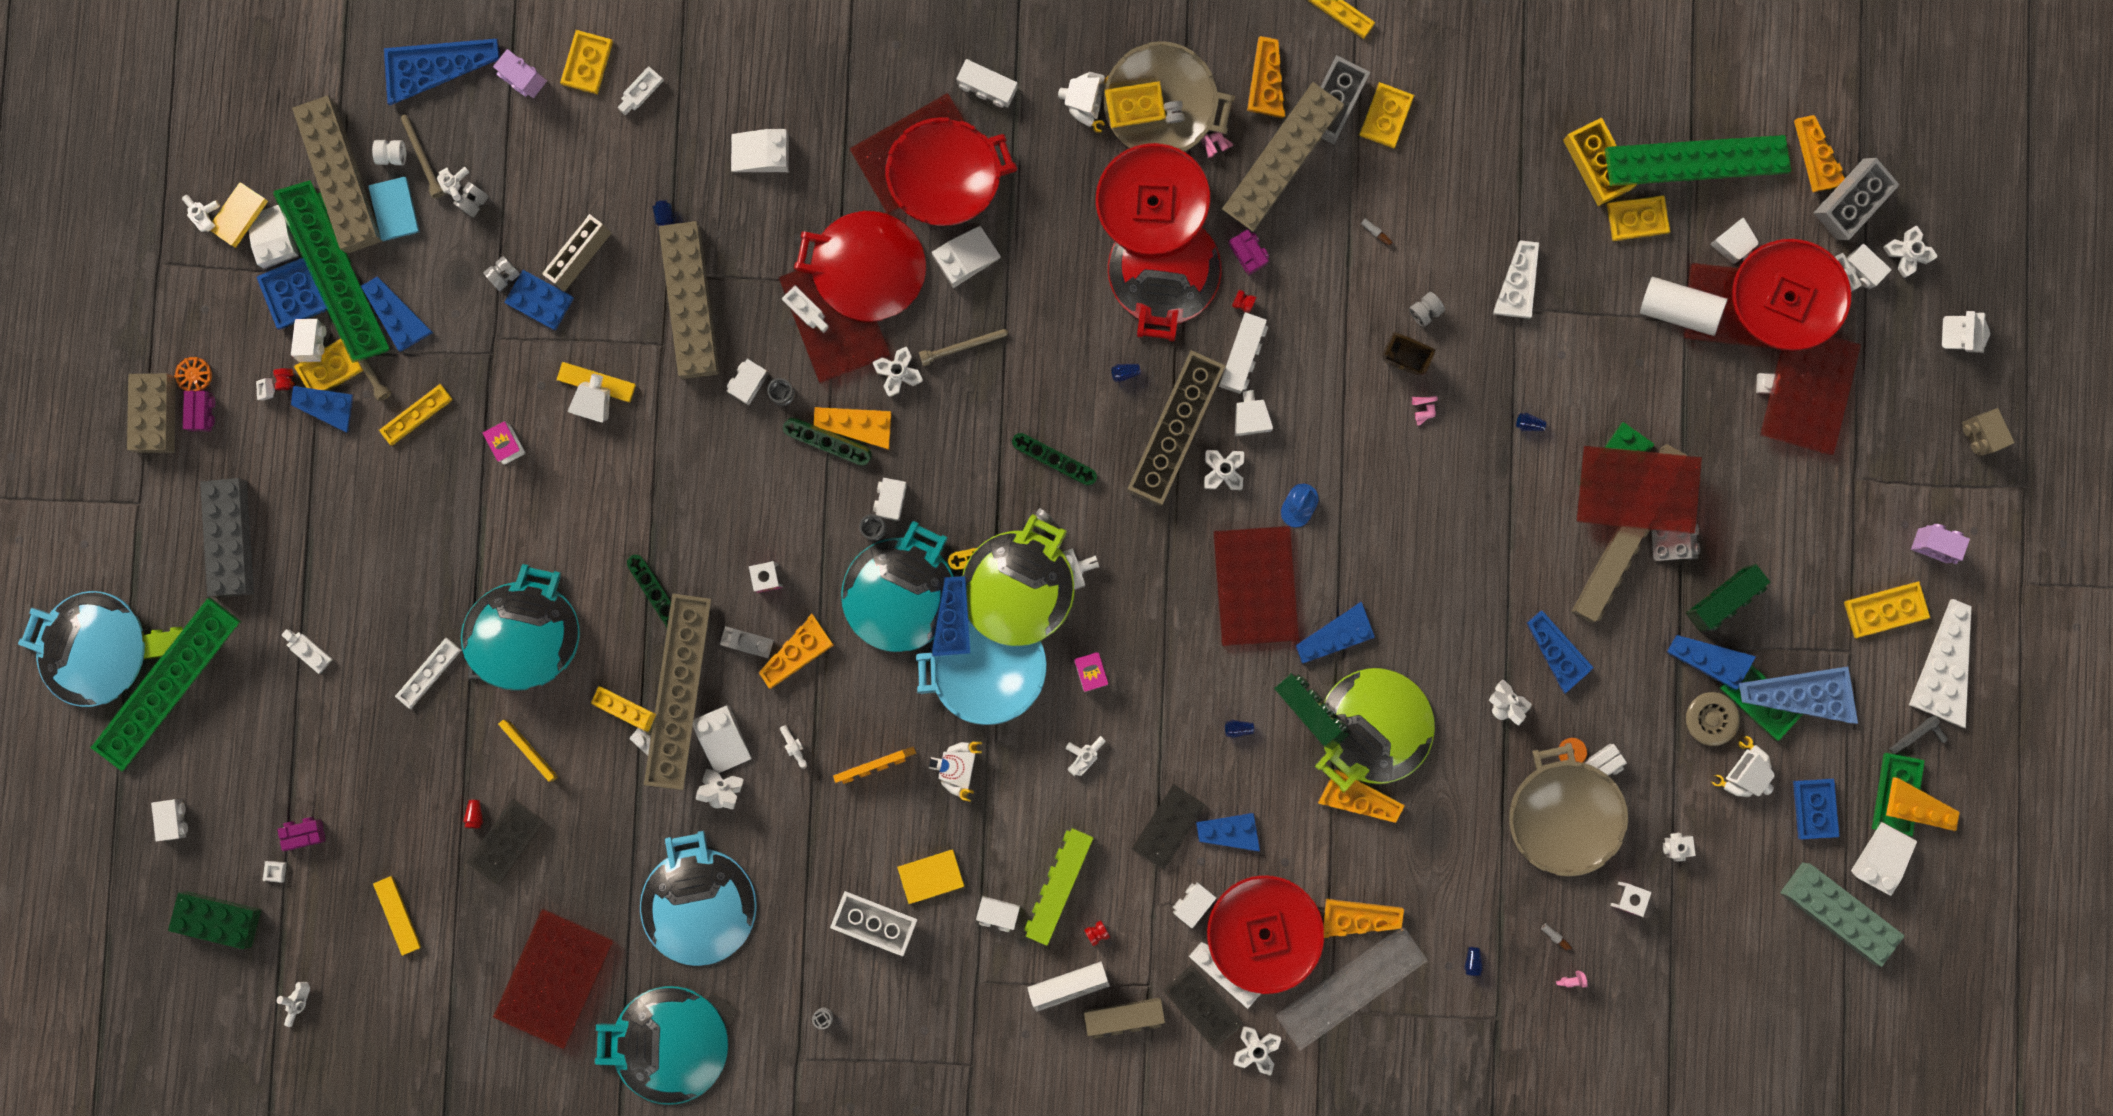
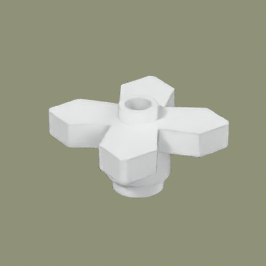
(1910, 251)
(888, 368)
(1216, 462)
(1508, 704)
(719, 791)
(1247, 1056)

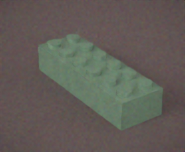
(1842, 914)

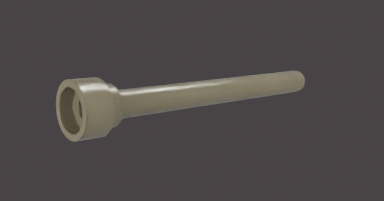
(435, 188)
(928, 356)
(380, 391)

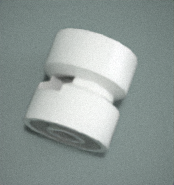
(389, 152)

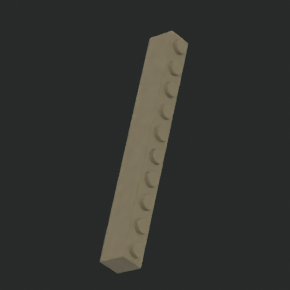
(1611, 566)

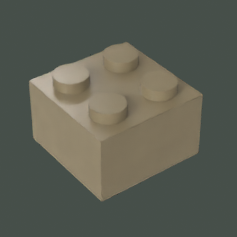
(1987, 432)

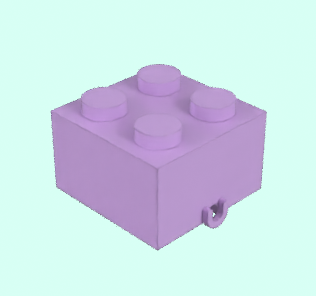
(519, 74)
(1940, 543)

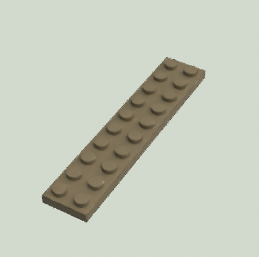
(677, 692)

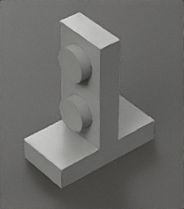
(746, 642)

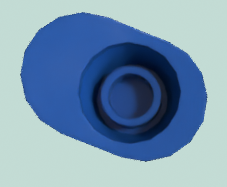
(1299, 505)

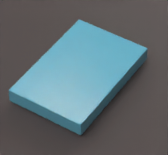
(394, 208)

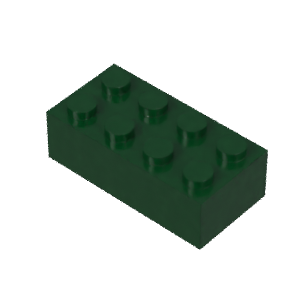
(1728, 597)
(1311, 711)
(214, 920)

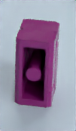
(1249, 252)
(198, 411)
(302, 834)

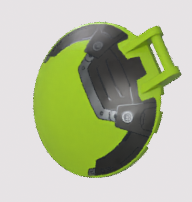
(1019, 585)
(1387, 727)

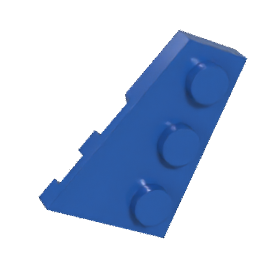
(325, 405)
(1230, 831)

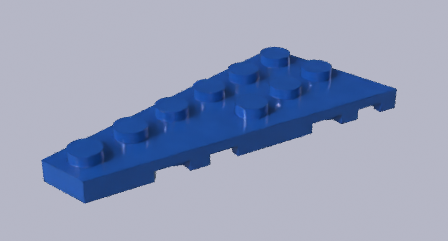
(422, 67)

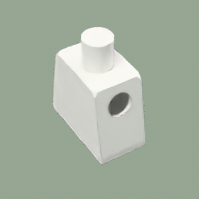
(1736, 242)
(591, 400)
(1251, 416)

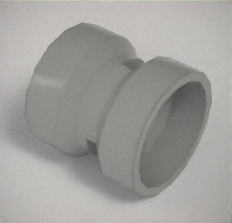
(1174, 112)
(1042, 515)
(825, 1016)

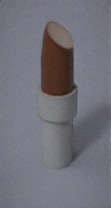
(1376, 232)
(1556, 937)

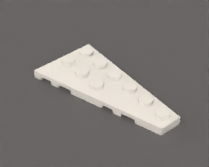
(1945, 674)

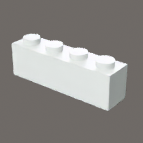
(1243, 352)

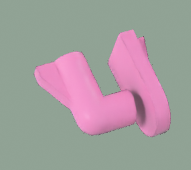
(1208, 140)
(1429, 413)
(1580, 980)

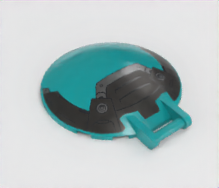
(896, 591)
(521, 632)
(666, 1045)

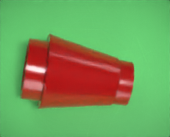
(473, 815)

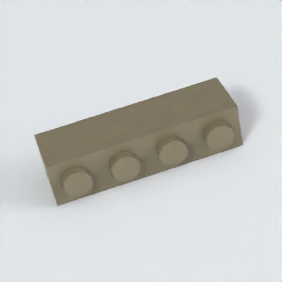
(576, 253)
(1124, 1017)

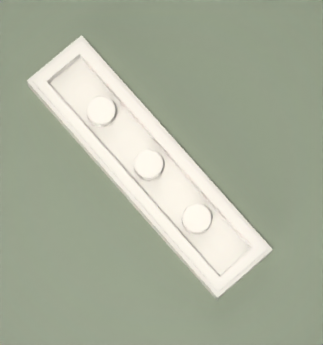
(428, 673)

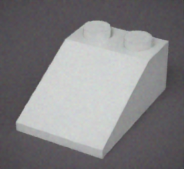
(760, 151)
(272, 239)
(965, 256)
(721, 739)
(1884, 858)

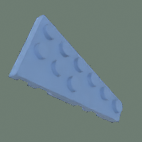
(1816, 694)

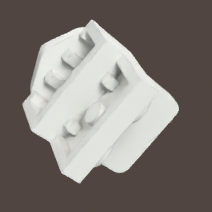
(1966, 332)

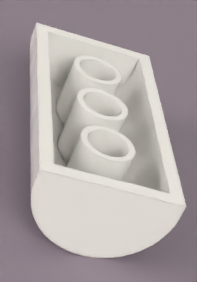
(1683, 306)
(873, 923)
(1068, 986)

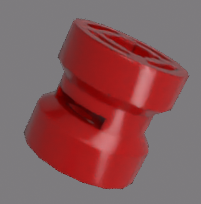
(1243, 301)
(283, 379)
(1097, 933)

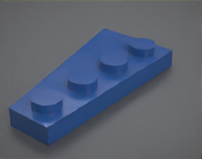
(397, 318)
(952, 622)
(1340, 633)
(1561, 655)
(1715, 661)

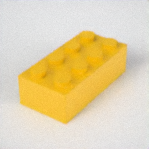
(1588, 152)

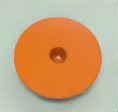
(1579, 749)

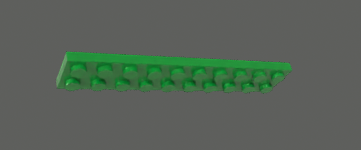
(1697, 160)
(331, 271)
(165, 684)

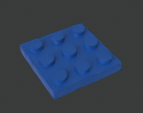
(291, 293)

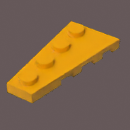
(1266, 89)
(1818, 156)
(862, 425)
(801, 649)
(880, 764)
(1361, 800)
(1916, 806)
(1355, 917)

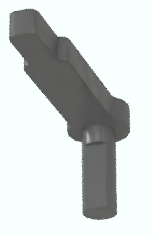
(1929, 724)

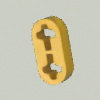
(961, 554)

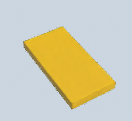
(1886, 609)

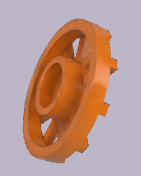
(193, 374)

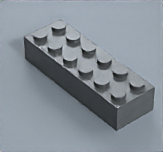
(227, 537)

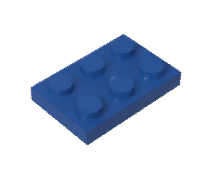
(539, 300)
(1816, 808)

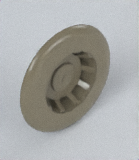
(1712, 719)

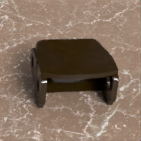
(1408, 354)

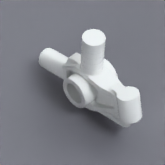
(449, 183)
(199, 213)
(793, 746)
(1086, 756)
(295, 1002)

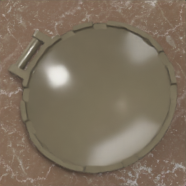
(1181, 78)
(1567, 815)

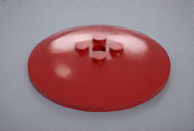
(1148, 173)
(1806, 272)
(1273, 962)

